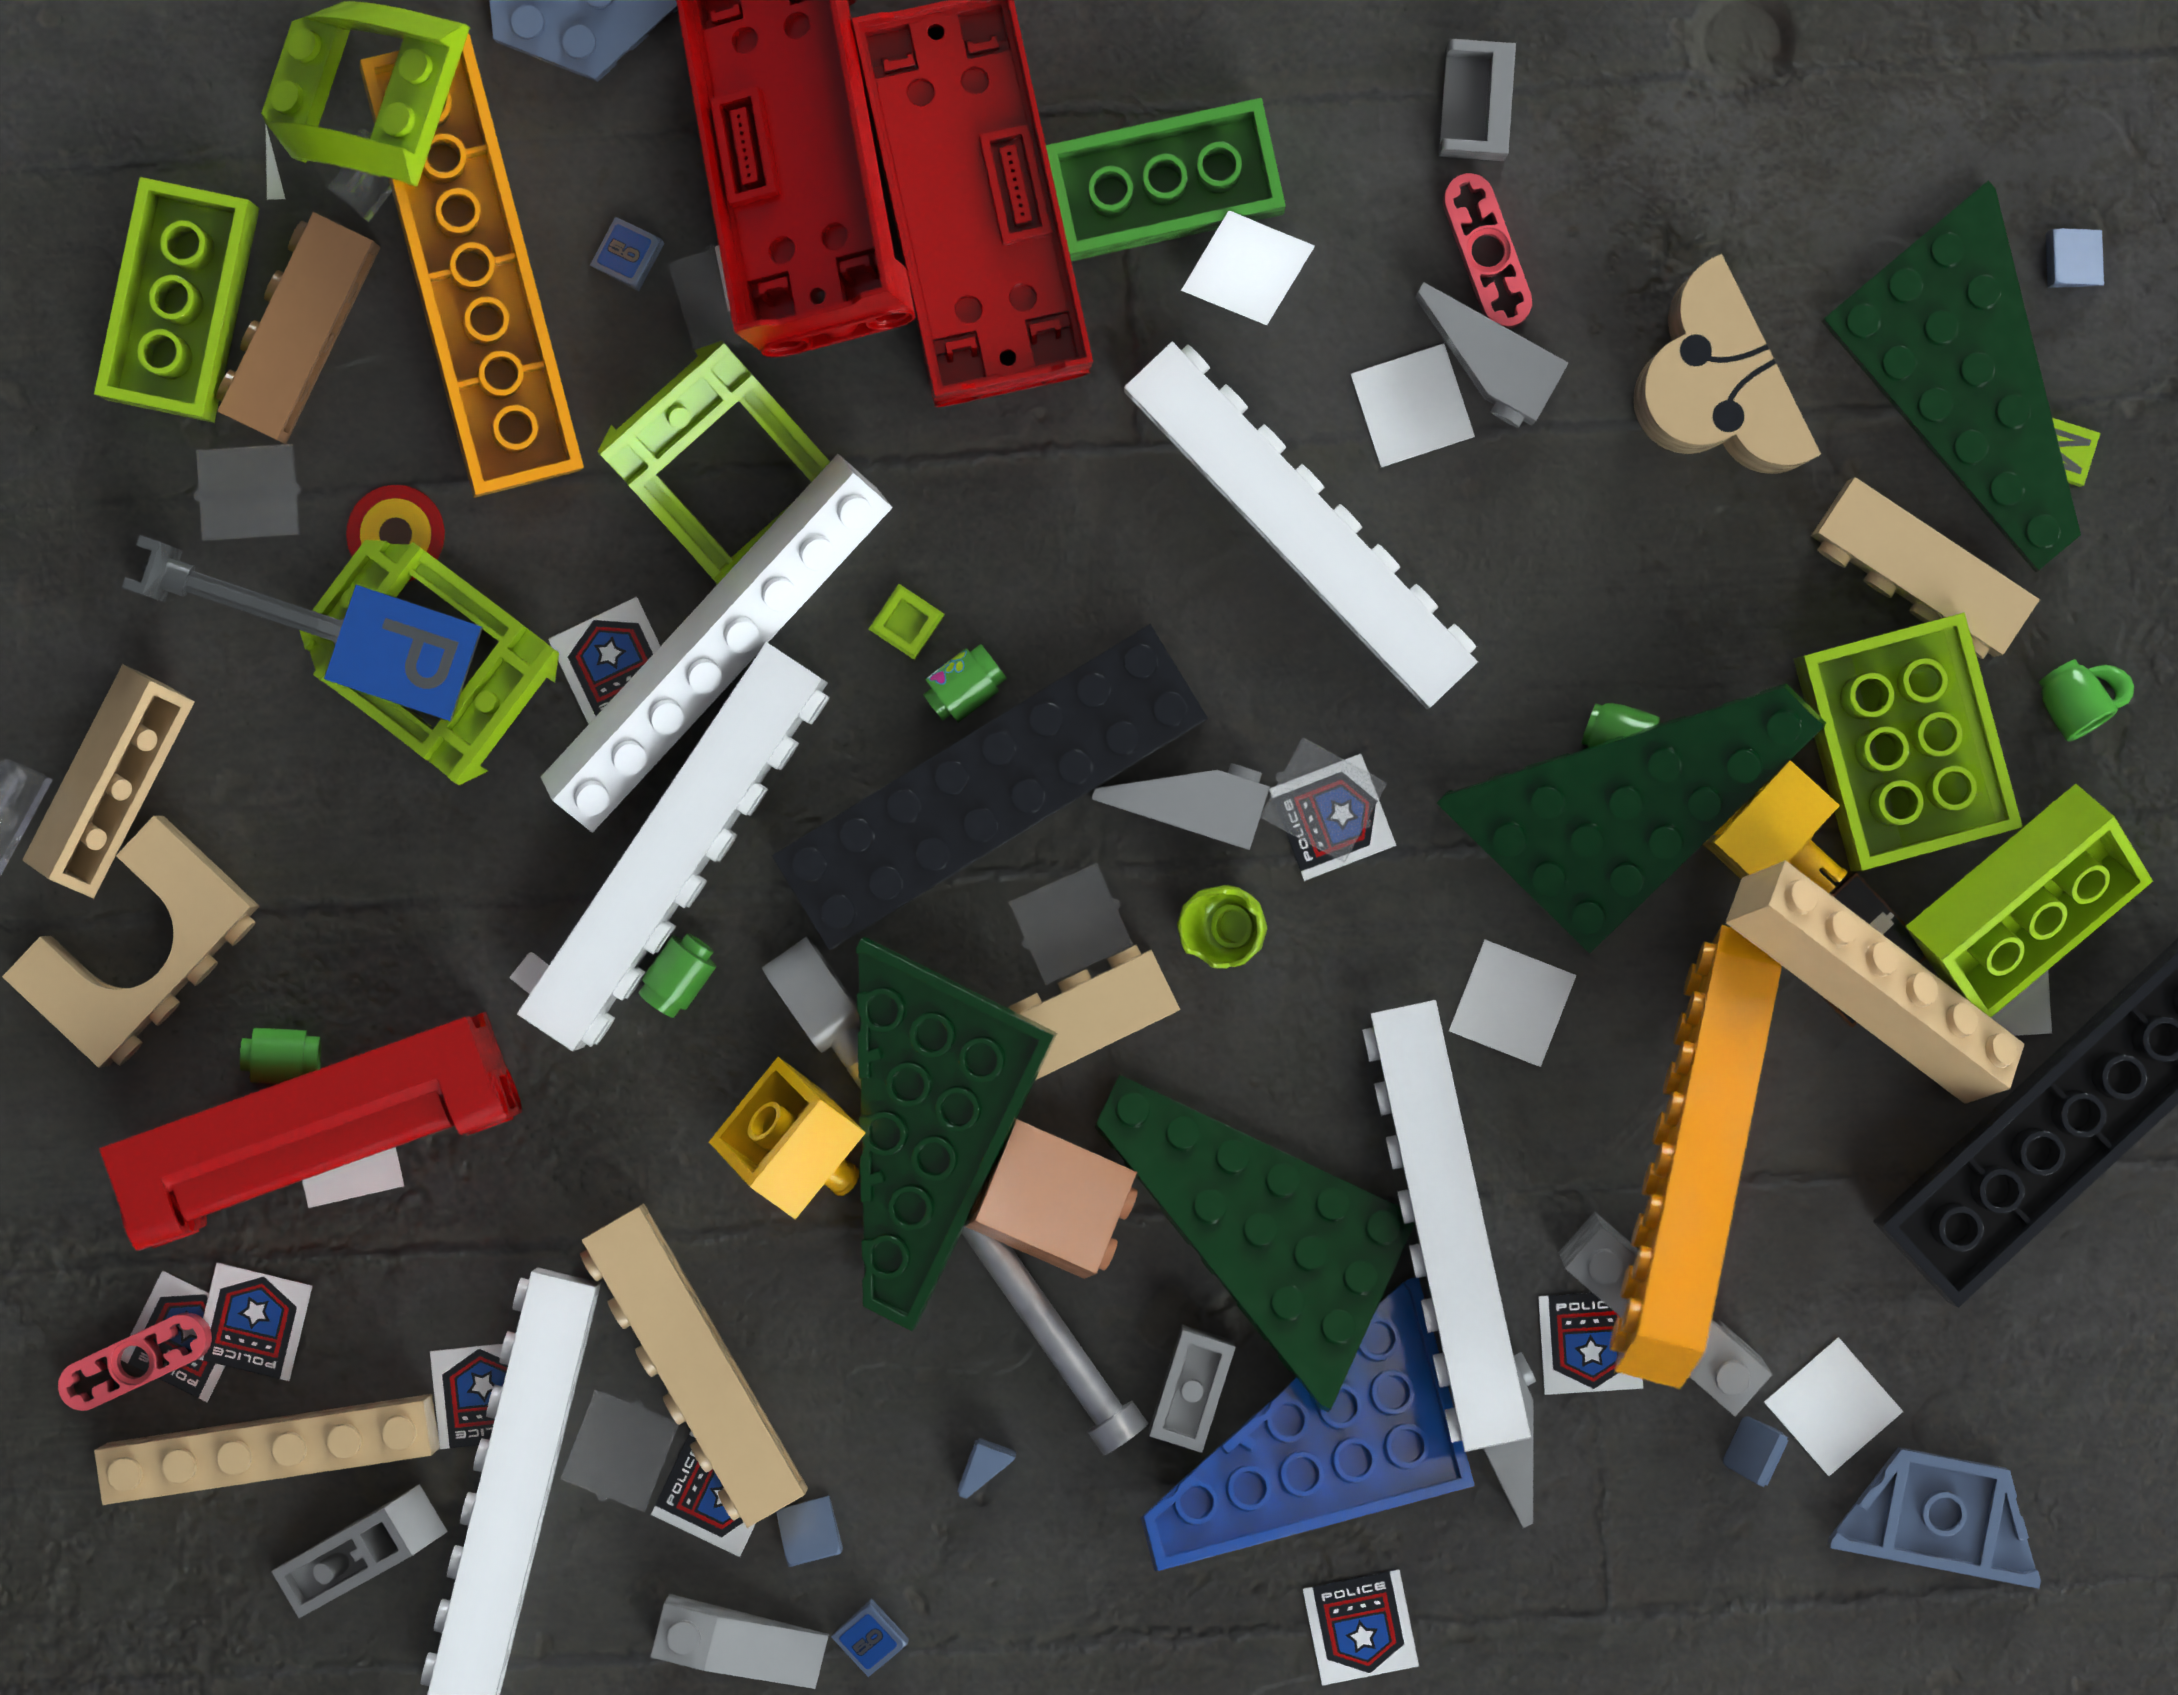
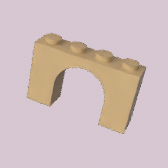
(204, 915)

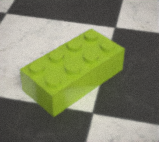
(176, 299)
(2030, 901)

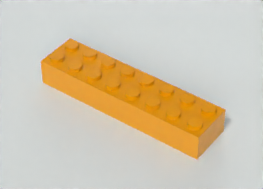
(481, 293)
(1697, 1162)

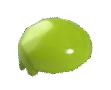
(1222, 926)

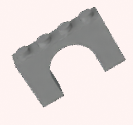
(1729, 1366)

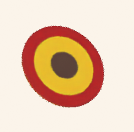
(396, 516)

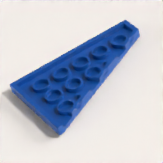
(1315, 1467)

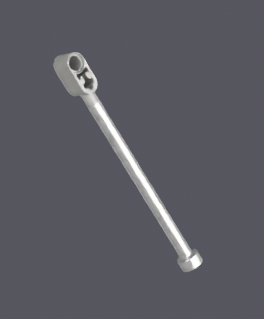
(832, 1021)

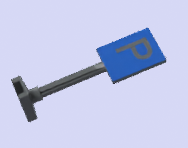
(379, 644)

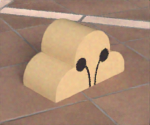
(1720, 381)

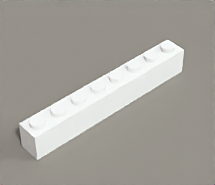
(1300, 525)
(715, 643)
(1449, 1227)
(513, 1484)

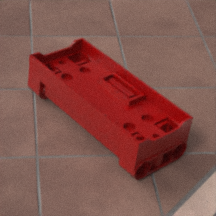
(792, 173)
(973, 198)
(308, 1127)

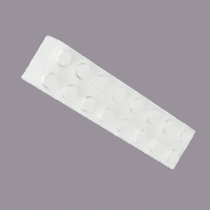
(673, 849)

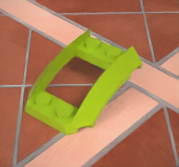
(410, 103)
(679, 417)
(490, 697)

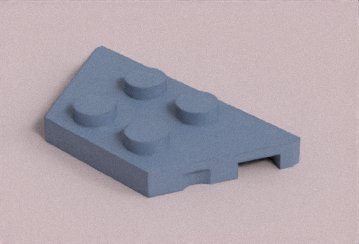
(577, 34)
(1941, 1517)

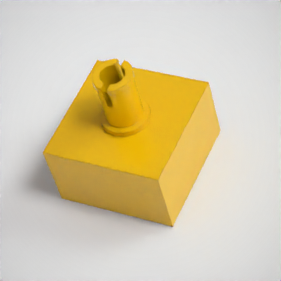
(1779, 827)
(789, 1140)

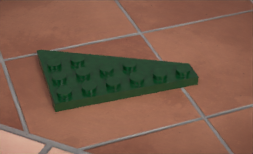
(1959, 363)
(1619, 818)
(937, 1105)
(1279, 1234)

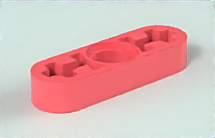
(1460, 217)
(105, 1391)

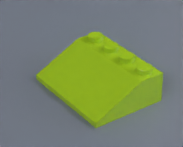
(1908, 743)

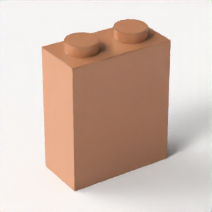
(1054, 1201)

